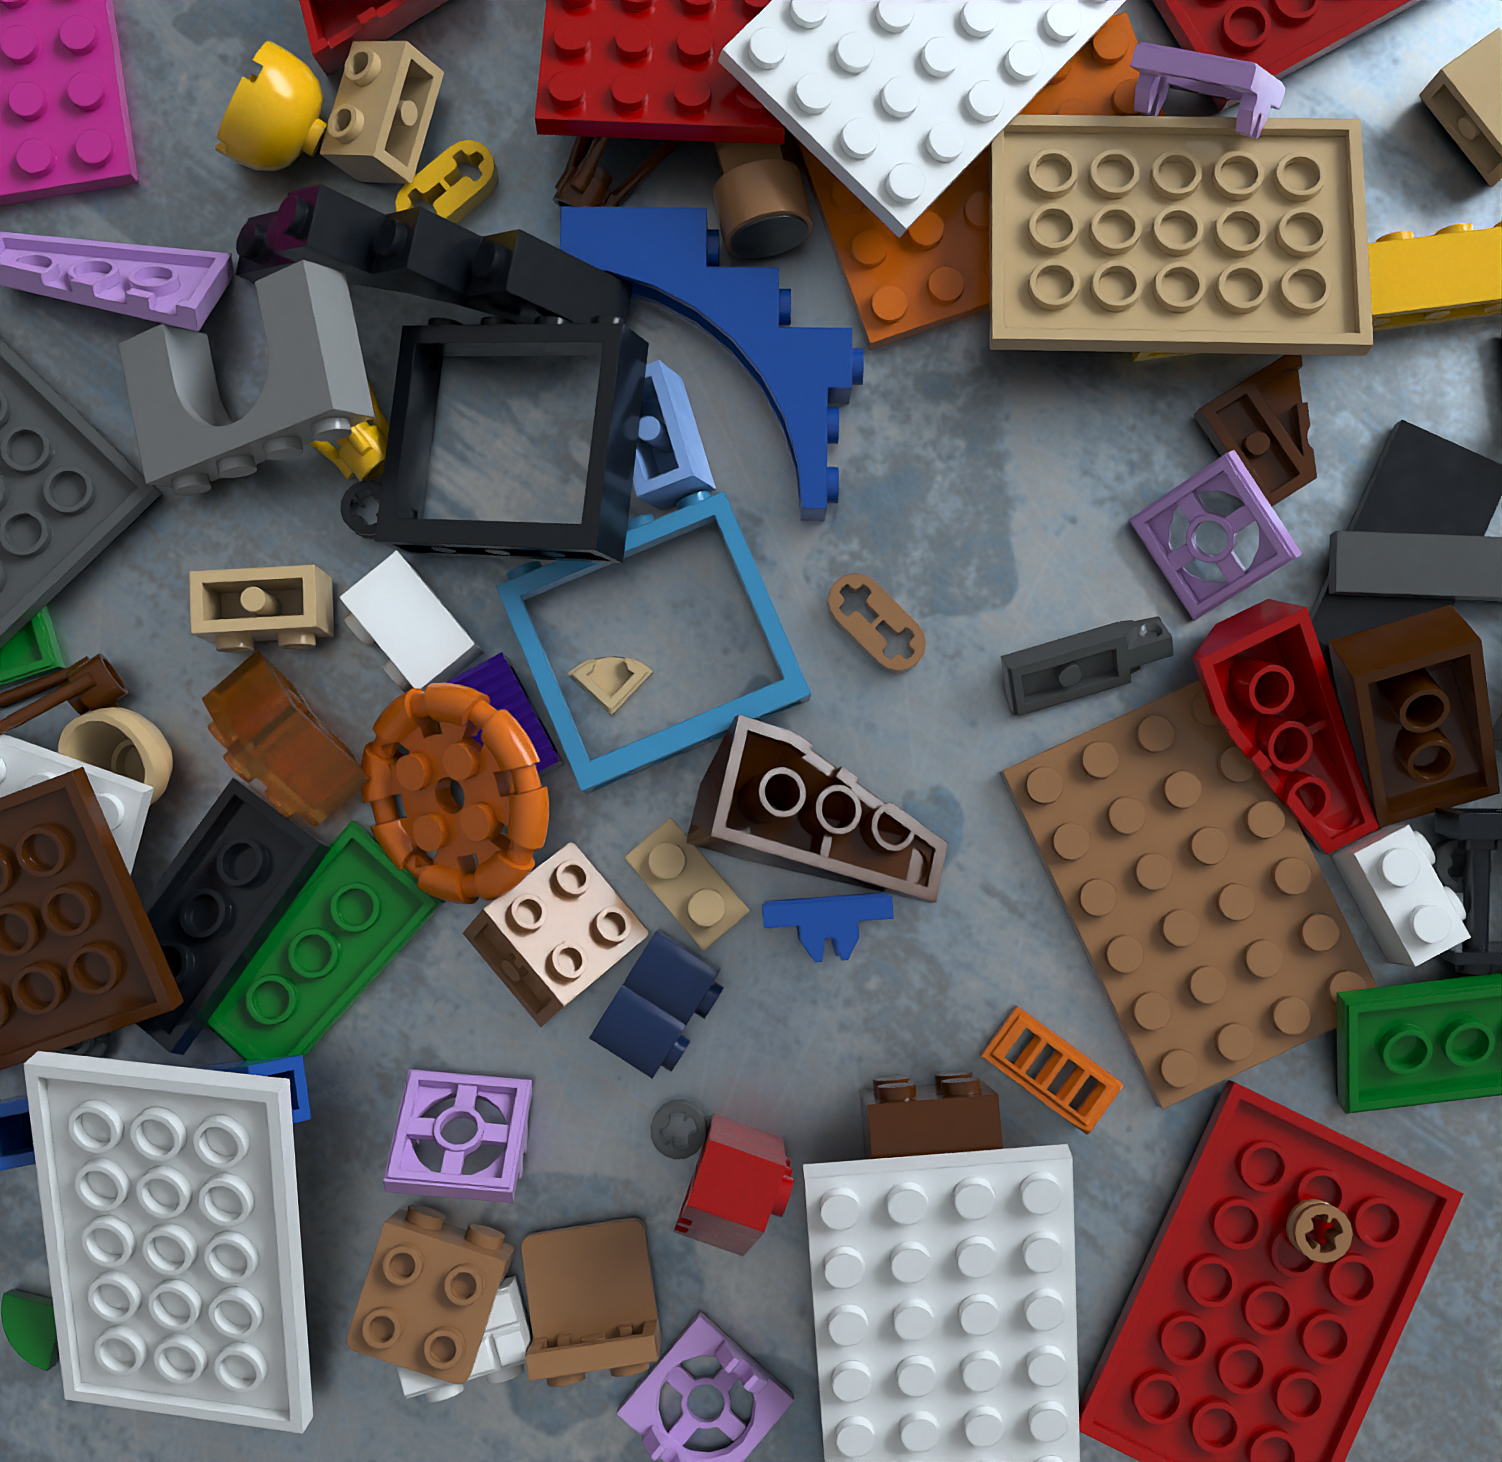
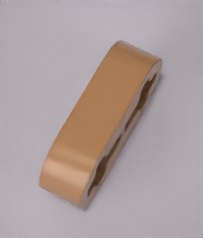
(886, 613)

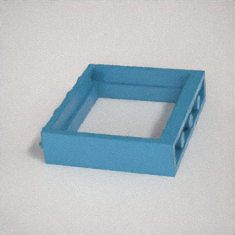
(692, 733)

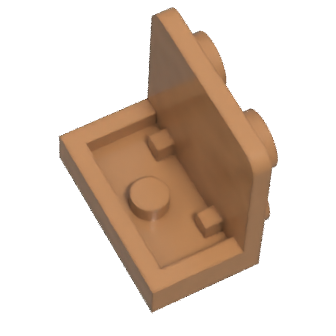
(429, 1293)
(590, 1301)

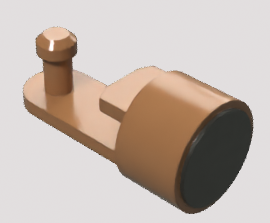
(759, 200)

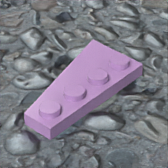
(124, 278)

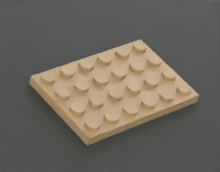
(1178, 236)

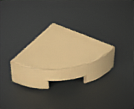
(610, 680)

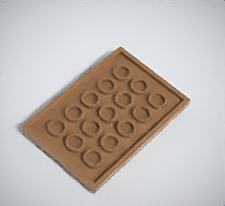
(1188, 893)

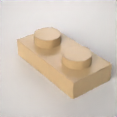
(687, 884)

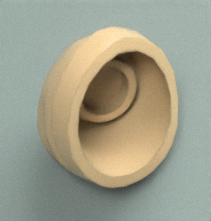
(120, 744)

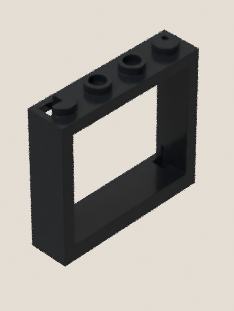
(612, 449)

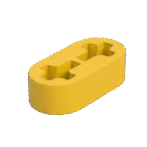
(443, 184)

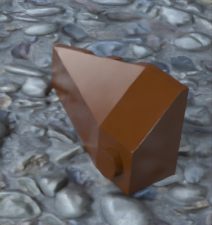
(795, 811)

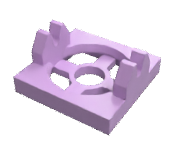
(1205, 75)
(1232, 477)
(427, 1088)
(704, 1339)

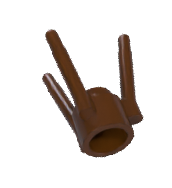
(587, 184)
(85, 685)

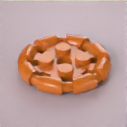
(433, 816)

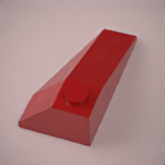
(1283, 715)

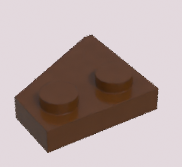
(1266, 428)

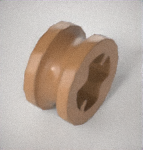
(1337, 1238)

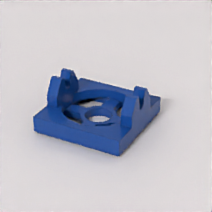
(827, 918)

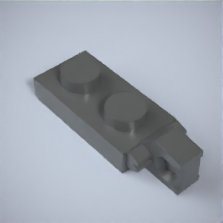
(1082, 663)

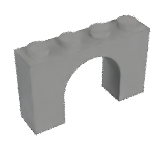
(310, 391)

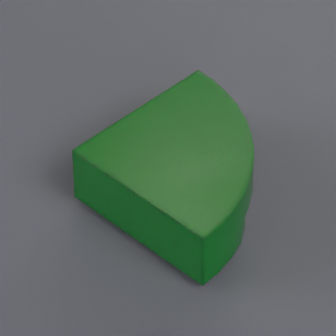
(30, 1327)

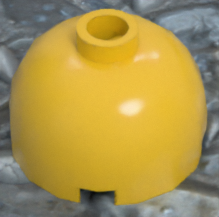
(273, 113)

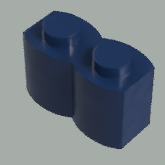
(656, 1004)

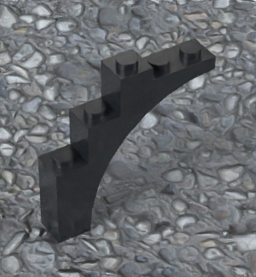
(429, 258)

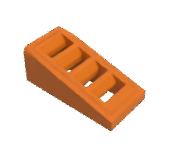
(1096, 1101)

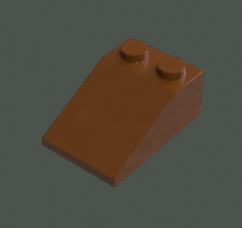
(1417, 713)

